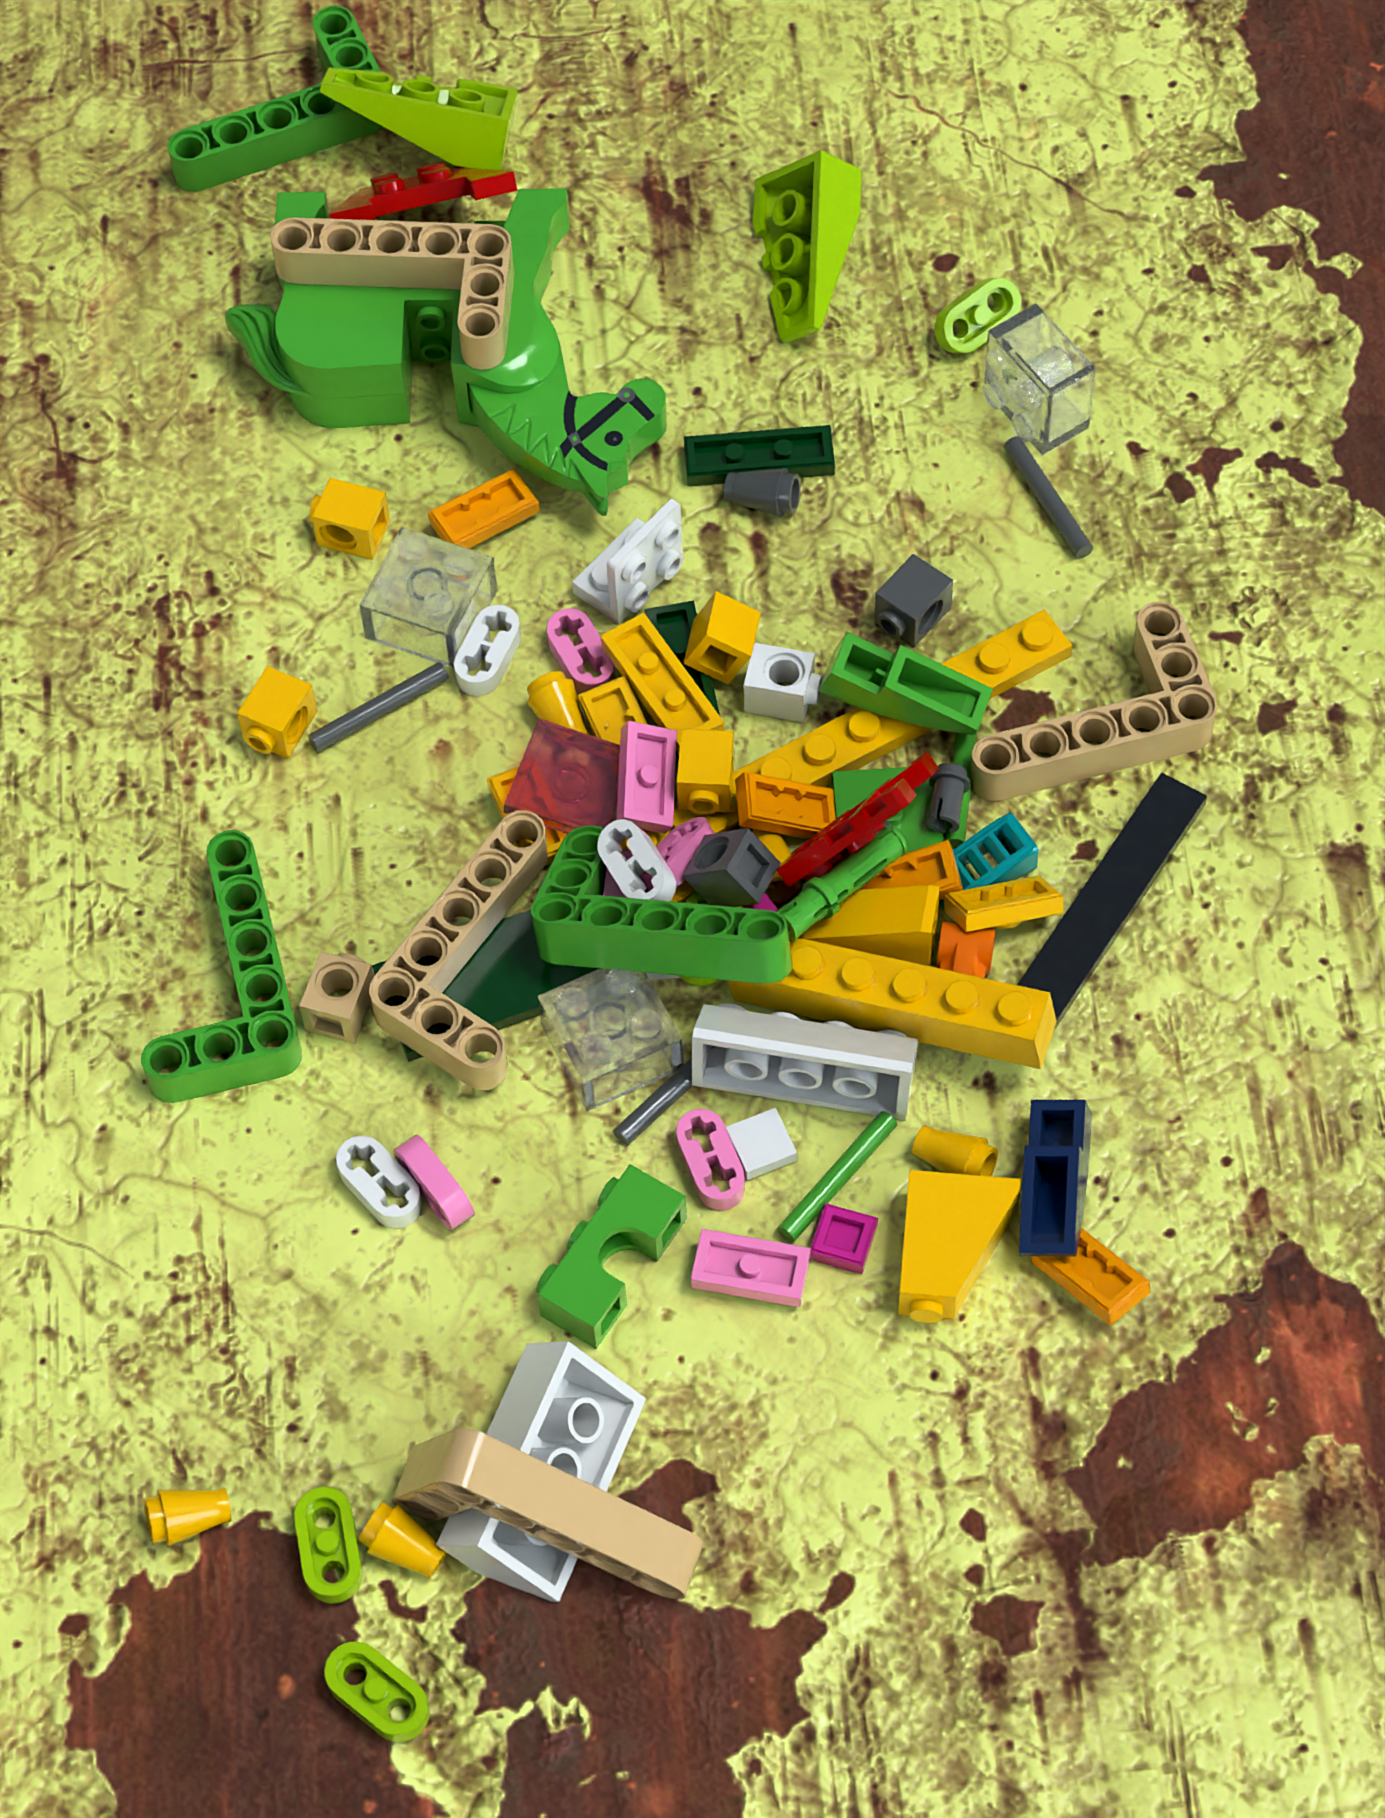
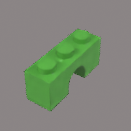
(631, 1215)

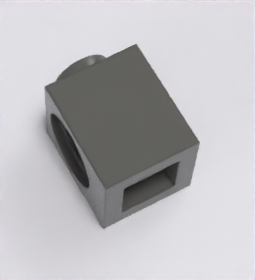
(913, 600)
(731, 868)

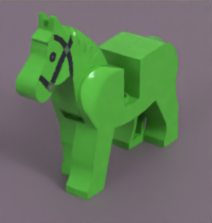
(353, 350)

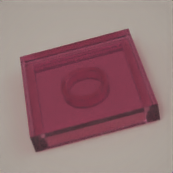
(566, 778)

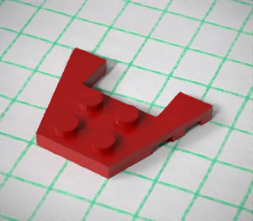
(431, 185)
(857, 825)

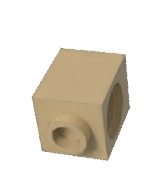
(343, 1015)

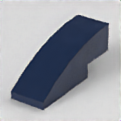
(1055, 1177)

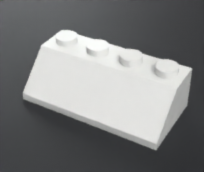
(803, 1060)
(568, 1416)

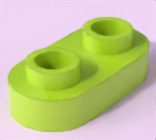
(974, 316)
(328, 1547)
(379, 1692)

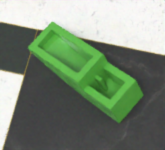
(904, 686)

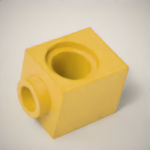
(350, 518)
(277, 713)
(705, 771)

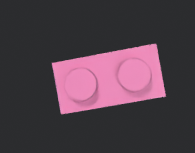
(647, 776)
(750, 1267)

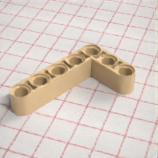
(410, 256)
(1111, 724)
(454, 948)
(484, 1474)

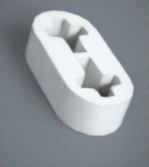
(496, 654)
(645, 858)
(370, 1189)

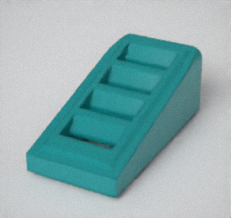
(991, 839)

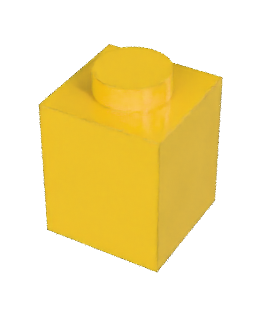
(722, 637)

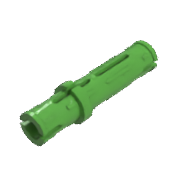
(823, 895)

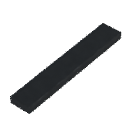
(1113, 892)

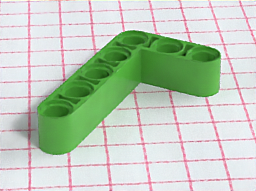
(282, 126)
(649, 936)
(253, 977)

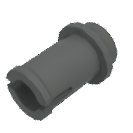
(948, 787)

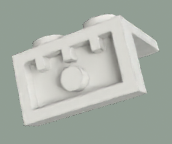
(633, 565)

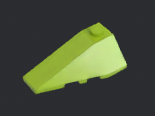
(458, 123)
(806, 227)

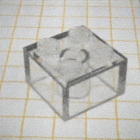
(1038, 379)
(427, 596)
(610, 1034)

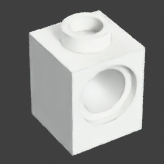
(775, 665)

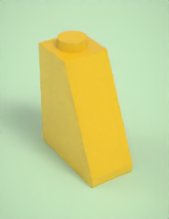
(884, 923)
(949, 1238)

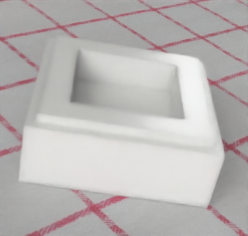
(762, 1143)

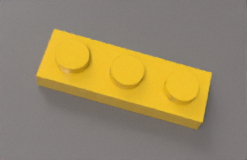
(659, 678)

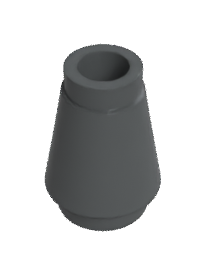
(764, 490)

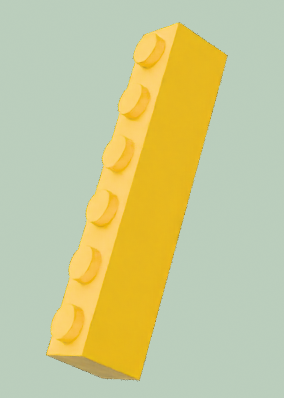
(912, 998)

